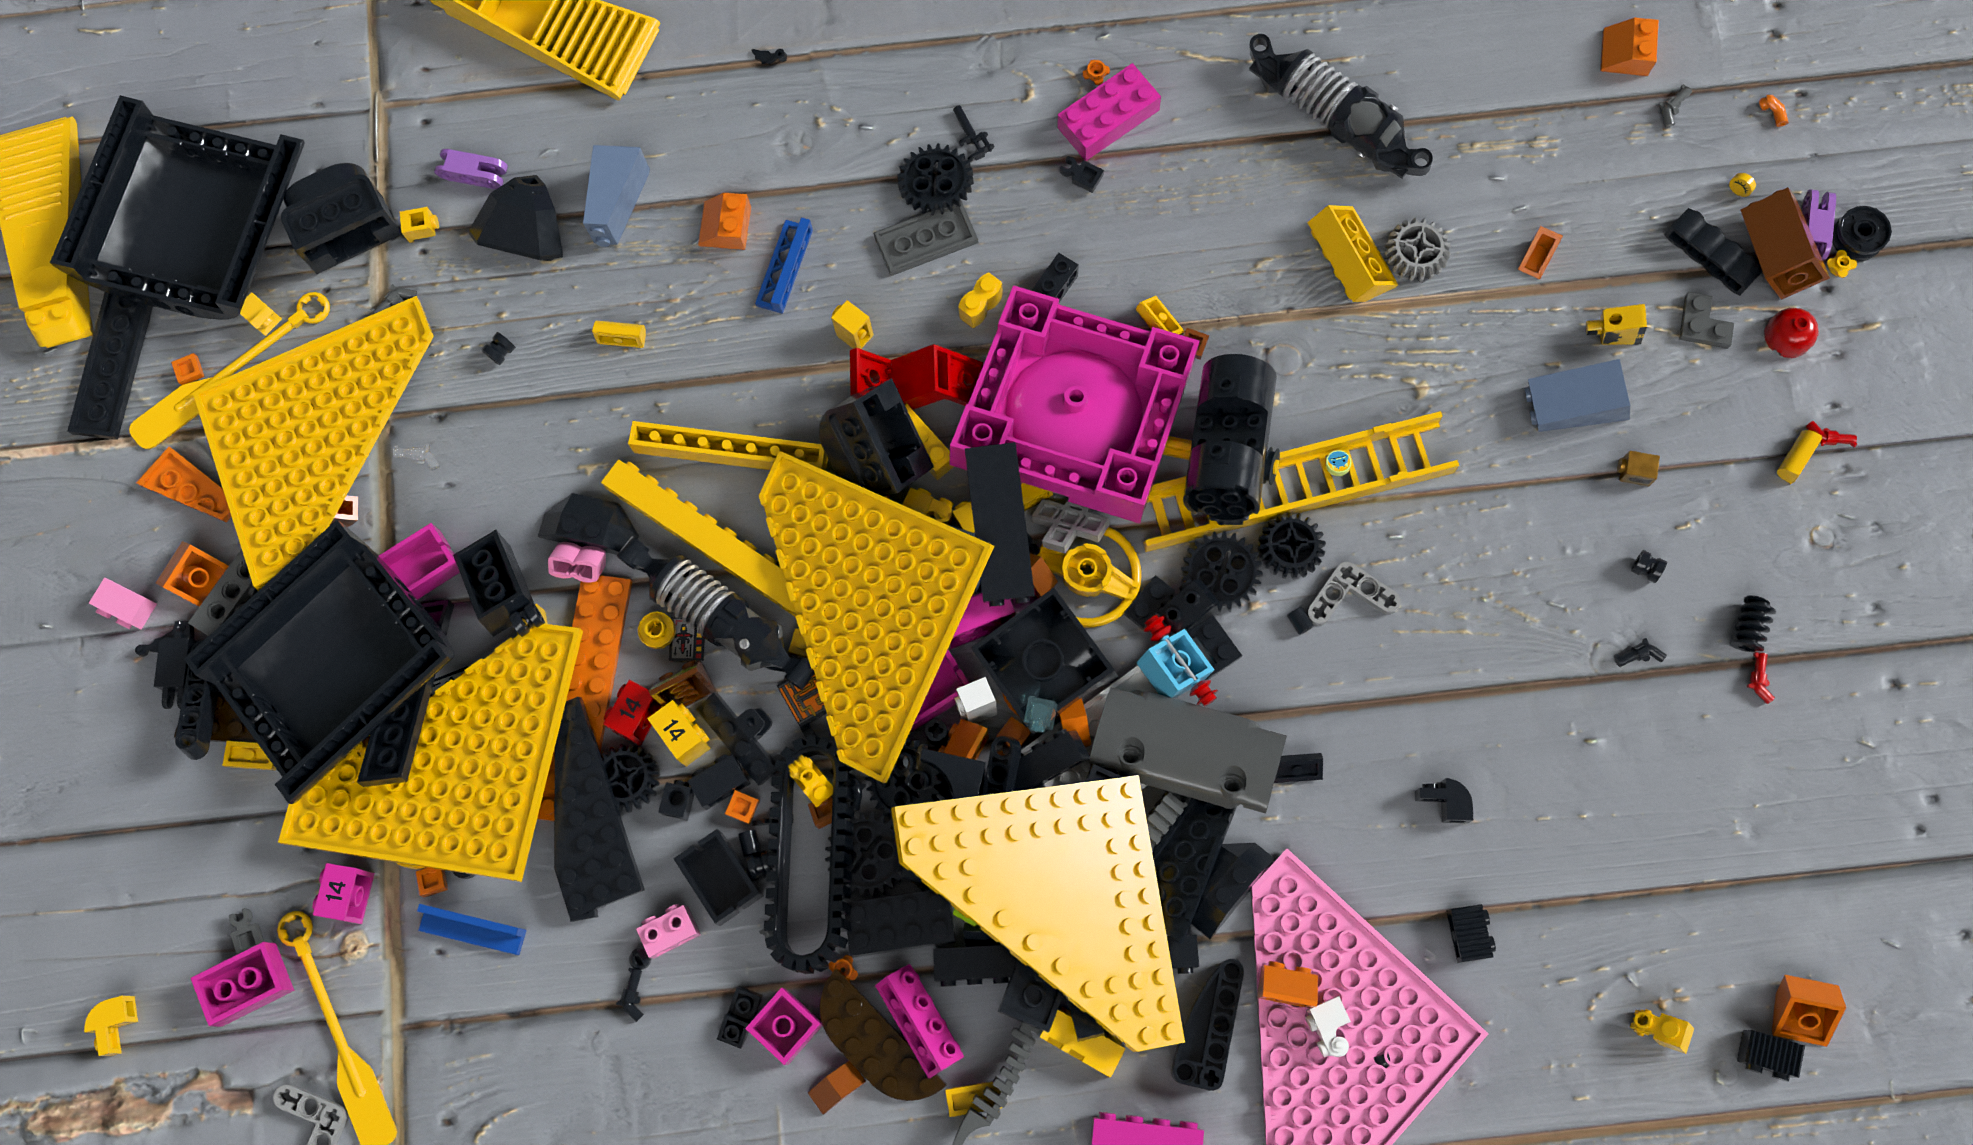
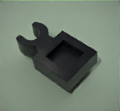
(1084, 175)

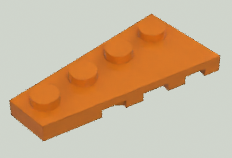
(183, 482)

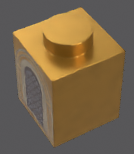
(1638, 468)

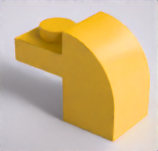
(259, 314)
(106, 1019)

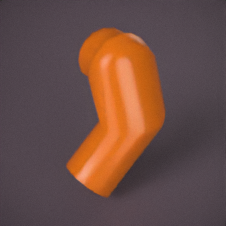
(1777, 108)

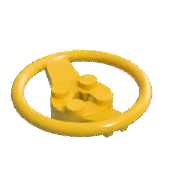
(1104, 576)

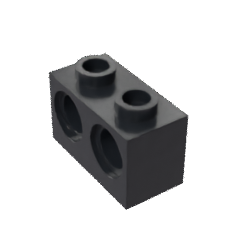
(1057, 277)

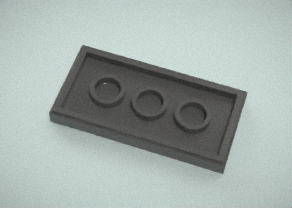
(925, 238)

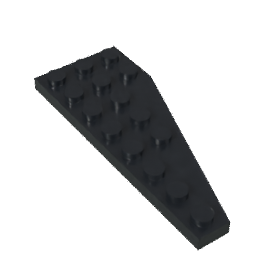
(589, 837)

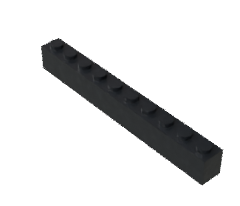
(998, 963)

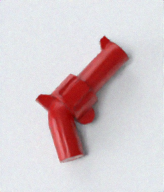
(1832, 437)
(1759, 680)

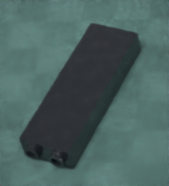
(1000, 522)

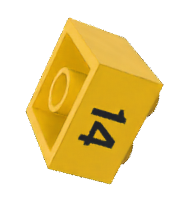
(679, 733)

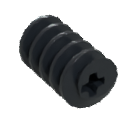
(1752, 624)

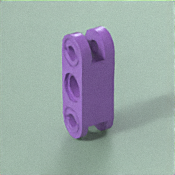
(471, 169)
(1820, 220)

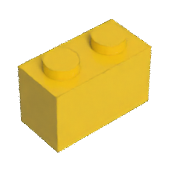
(852, 325)

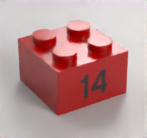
(631, 711)

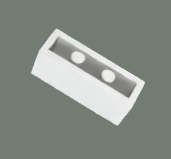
(976, 701)

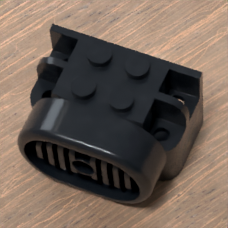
(336, 216)
(874, 441)

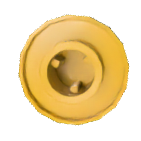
(656, 630)

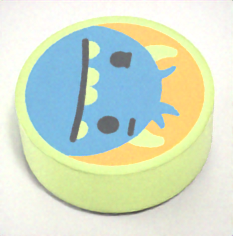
(1338, 463)

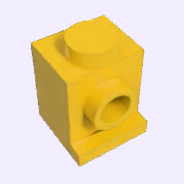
(418, 223)

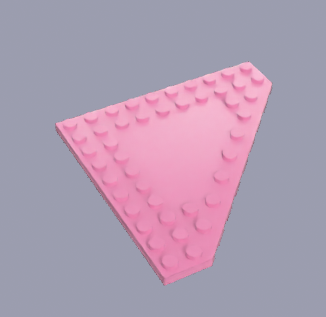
(1389, 1009)

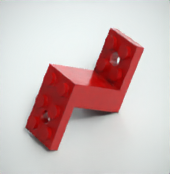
(919, 376)

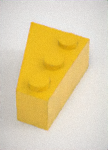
(1096, 1052)

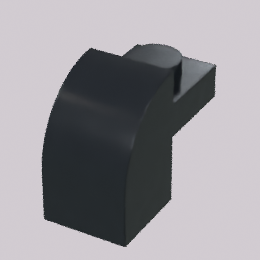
(1454, 799)

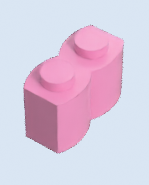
(577, 562)

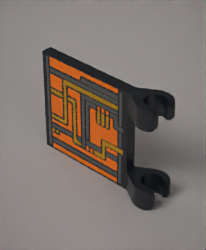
(803, 704)

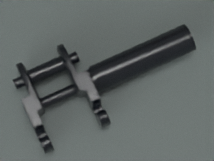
(971, 136)

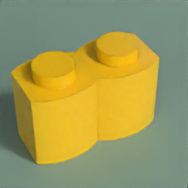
(979, 301)

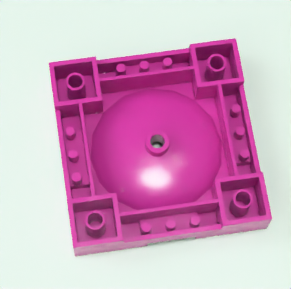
(1126, 394)

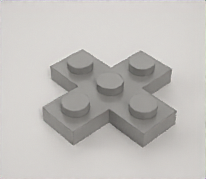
(1067, 523)

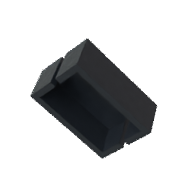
(718, 877)

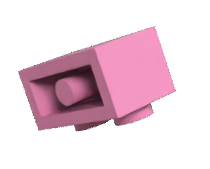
(667, 931)

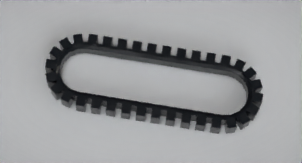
(781, 846)

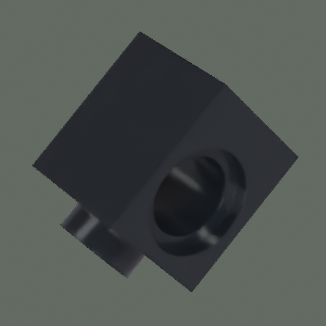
(677, 811)

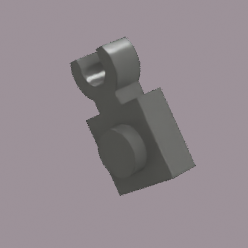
(247, 934)

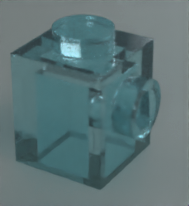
(1040, 714)

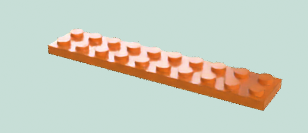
(602, 617)

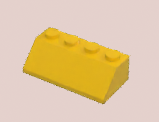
(1351, 253)

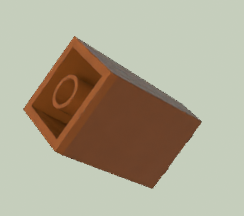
(1784, 244)

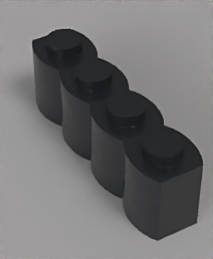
(1712, 250)

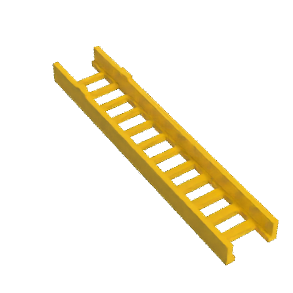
(1305, 454)

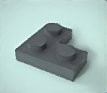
(1699, 327)

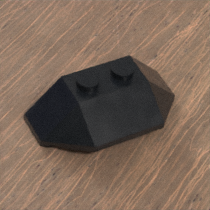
(588, 523)
(1229, 883)

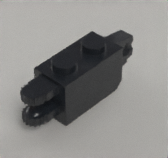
(170, 664)

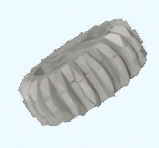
(1436, 250)

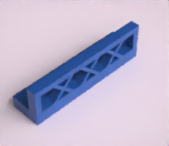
(789, 267)
(471, 929)

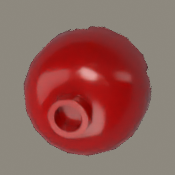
(1791, 332)

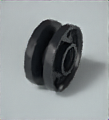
(1868, 221)

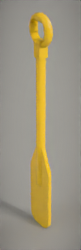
(180, 405)
(354, 1076)

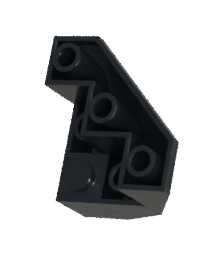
(519, 220)

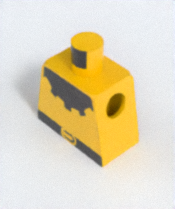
(1620, 325)

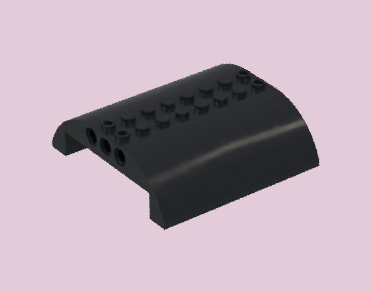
(175, 213)
(322, 656)

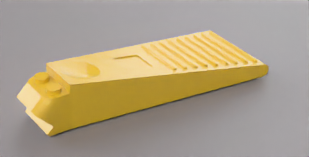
(577, 37)
(36, 197)

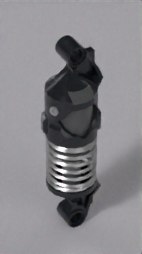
(1347, 109)
(718, 615)

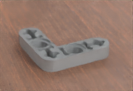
(1343, 586)
(319, 1117)

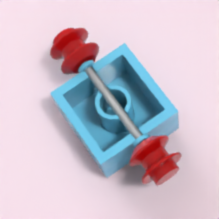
(1176, 664)

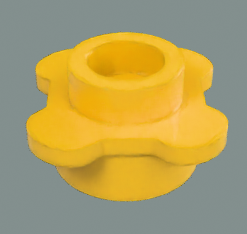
(1838, 269)

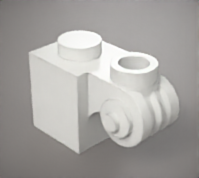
(1325, 1021)

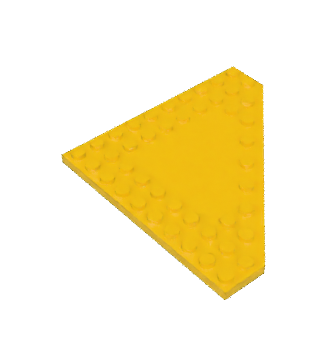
(302, 428)
(873, 600)
(472, 773)
(1063, 887)

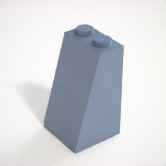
(612, 191)
(1579, 397)

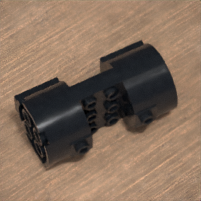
(1230, 438)

